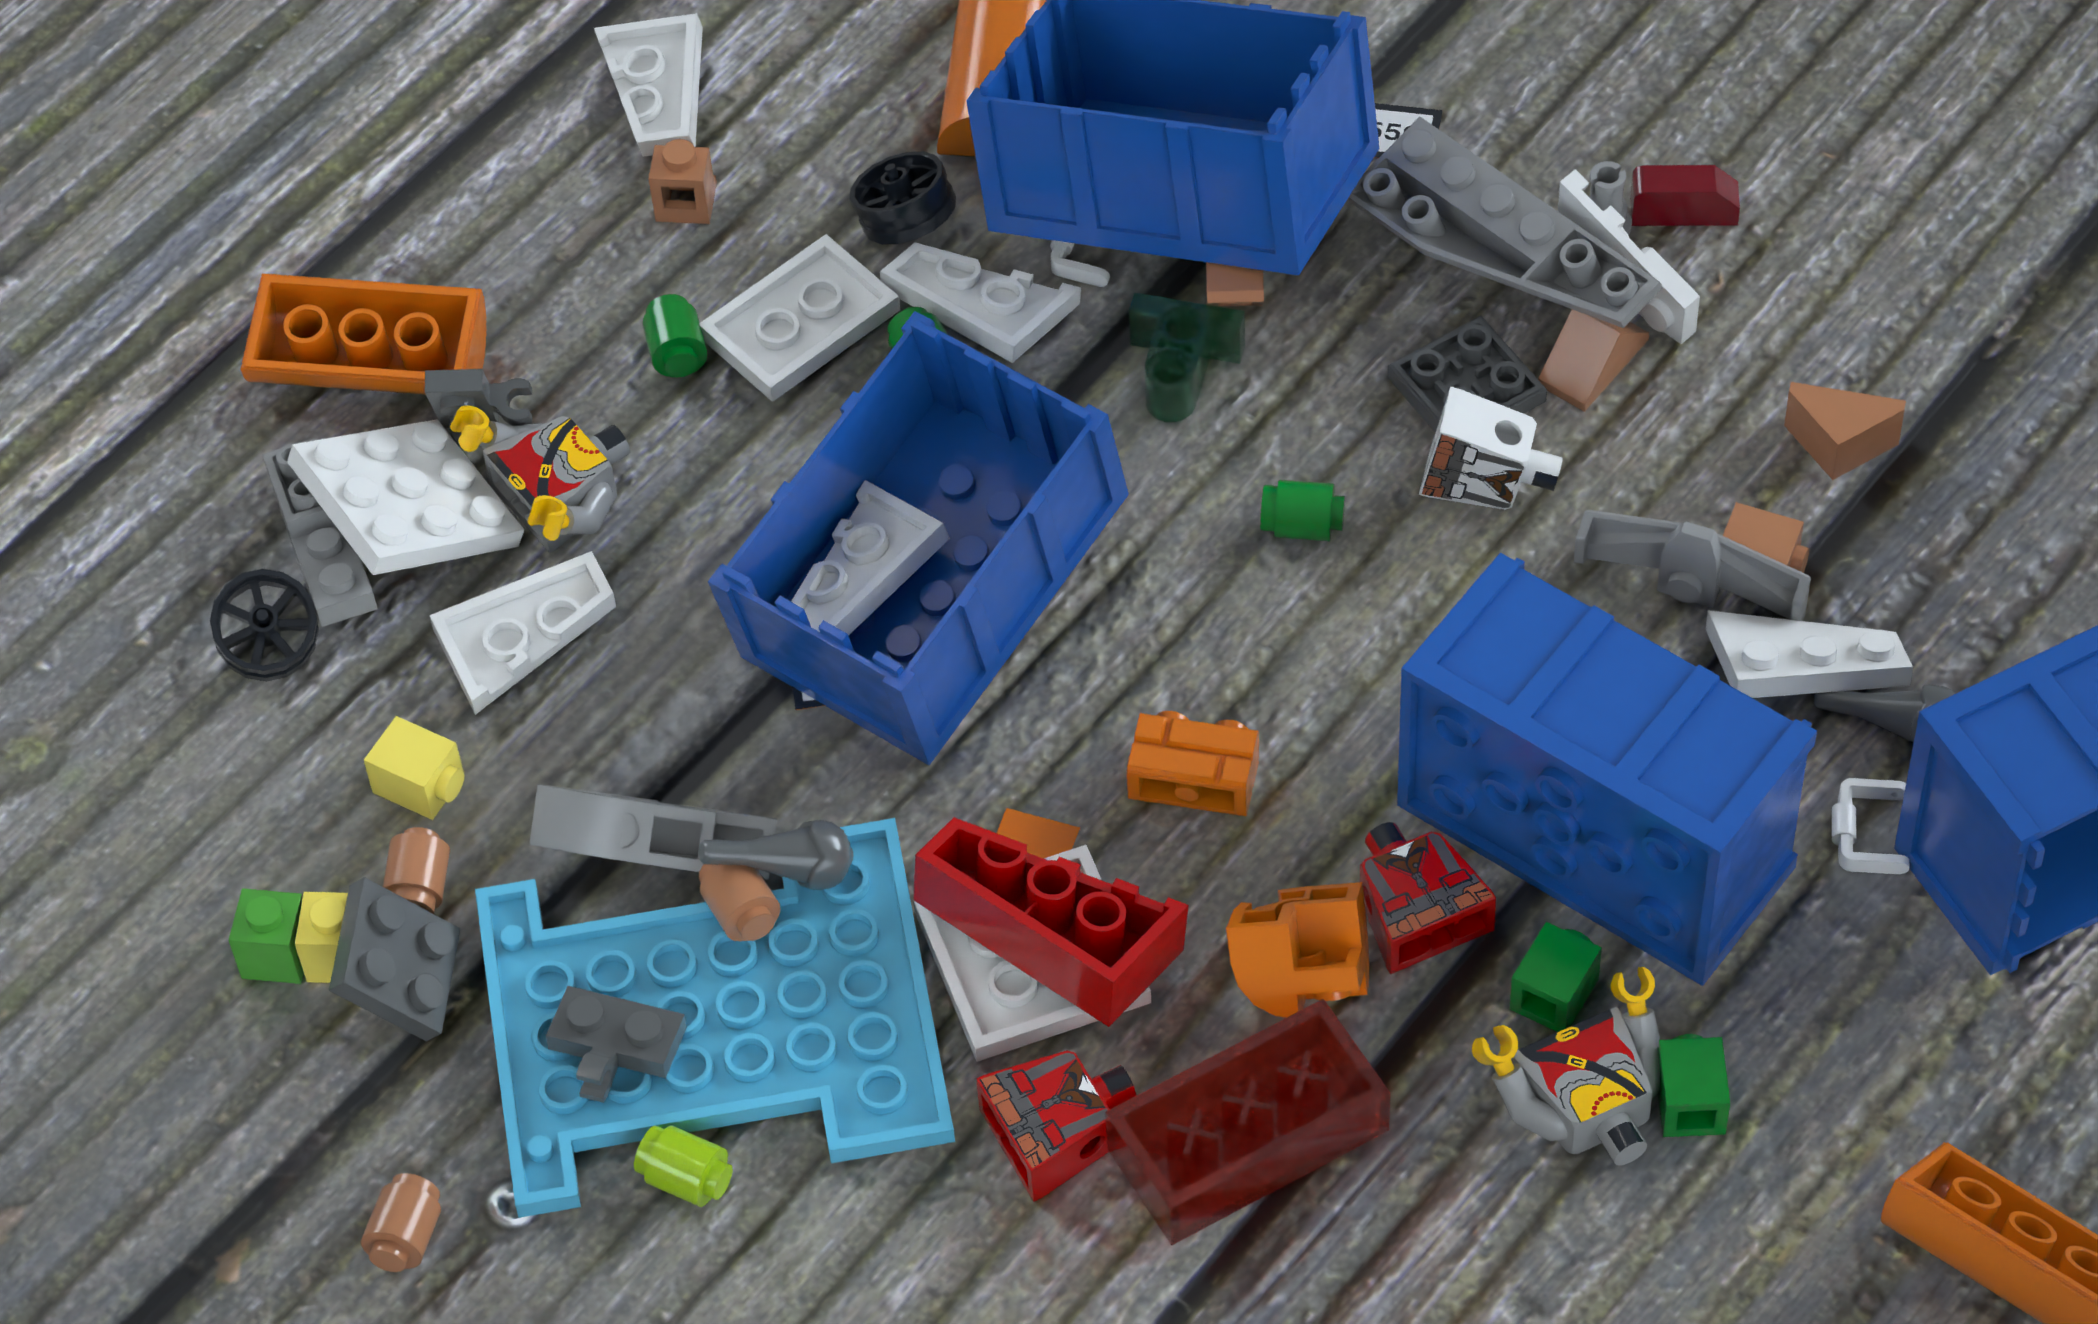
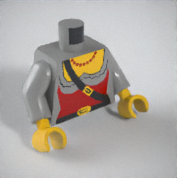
(547, 471)
(1587, 1079)

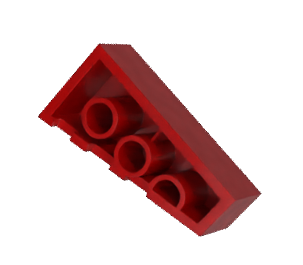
(1047, 918)

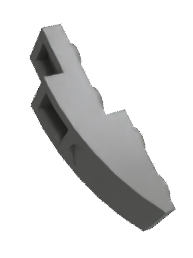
(325, 558)
(636, 827)

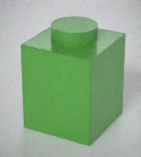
(266, 936)

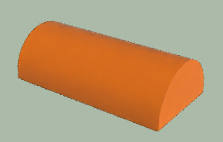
(978, 46)
(361, 333)
(1998, 1236)

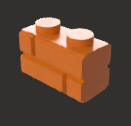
(1193, 763)

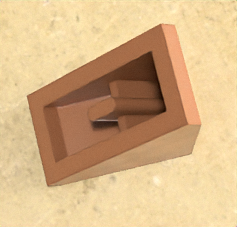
(1234, 286)
(1589, 357)
(1842, 426)

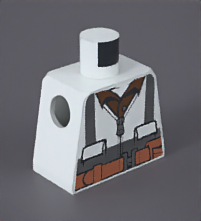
(1484, 454)

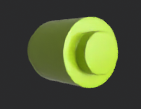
(683, 1165)

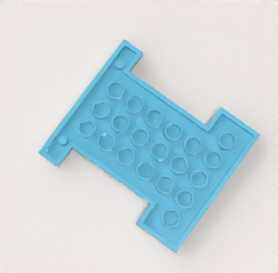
(777, 1026)

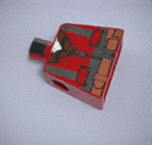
(1421, 896)
(1051, 1116)

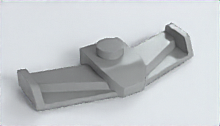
(1693, 561)

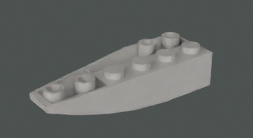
(1487, 224)

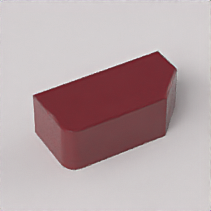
(1683, 196)

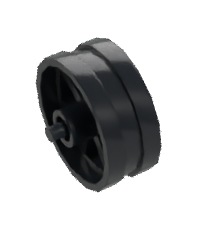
(903, 197)
(264, 624)

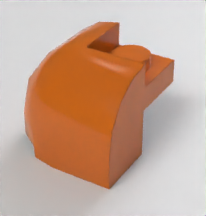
(1301, 947)

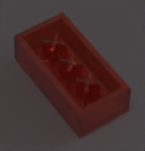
(1247, 1121)

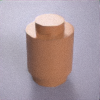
(418, 867)
(739, 900)
(402, 1223)

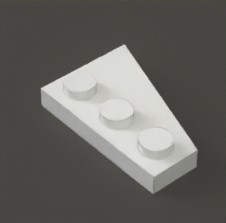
(656, 76)
(1676, 304)
(983, 305)
(869, 560)
(520, 626)
(1804, 657)

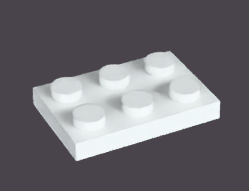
(799, 317)

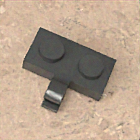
(456, 388)
(613, 1035)

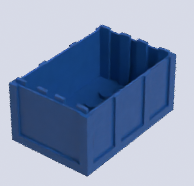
(1177, 129)
(1009, 475)
(1601, 768)
(2008, 804)

